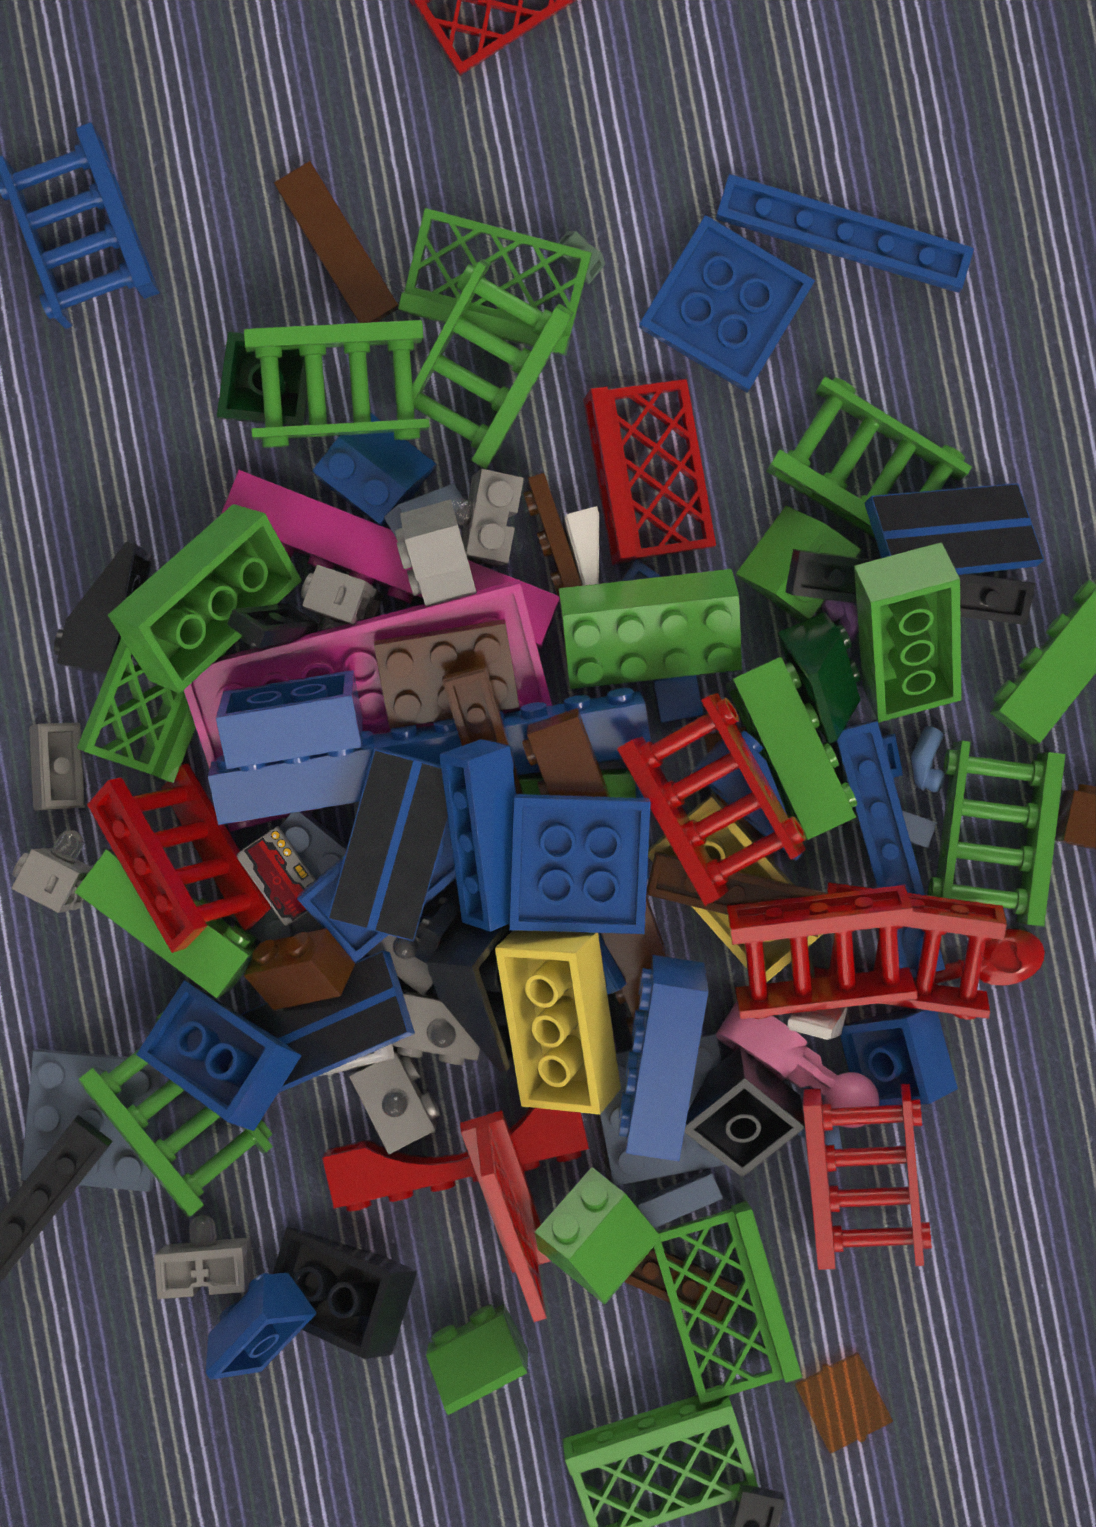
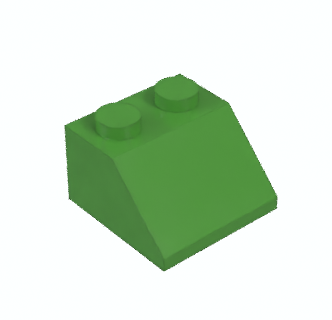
(770, 560)
(596, 1235)
(476, 1357)

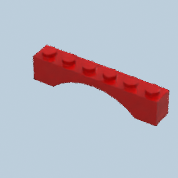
(368, 1172)

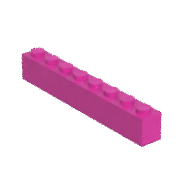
(360, 546)

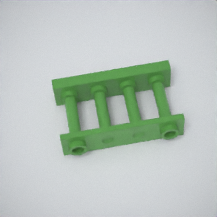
(312, 344)
(525, 363)
(830, 489)
(1038, 817)
(160, 1154)

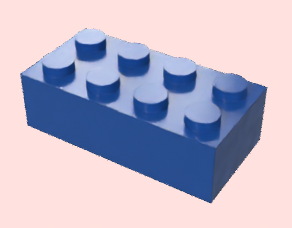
(663, 1057)

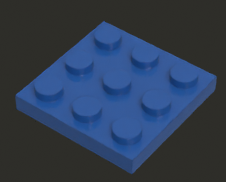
(726, 303)
(579, 864)

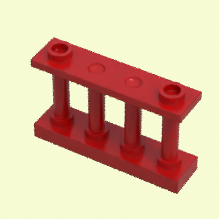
(688, 836)
(152, 872)
(819, 915)
(936, 918)
(829, 1198)

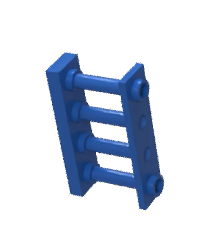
(102, 194)

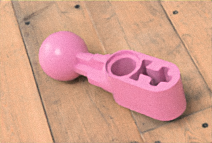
(789, 1058)

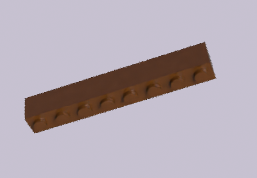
(571, 769)

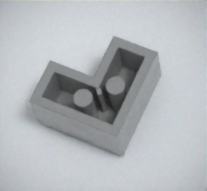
(436, 552)

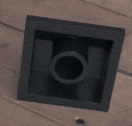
(744, 1113)

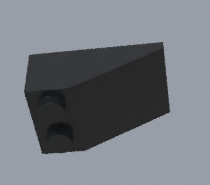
(88, 633)
(470, 987)
(352, 1290)

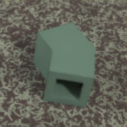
(575, 240)

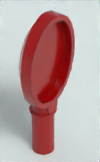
(1003, 960)

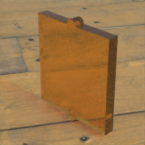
(843, 1402)

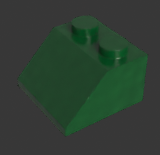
(242, 385)
(825, 671)

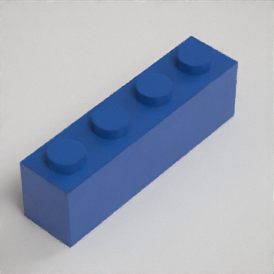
(480, 819)

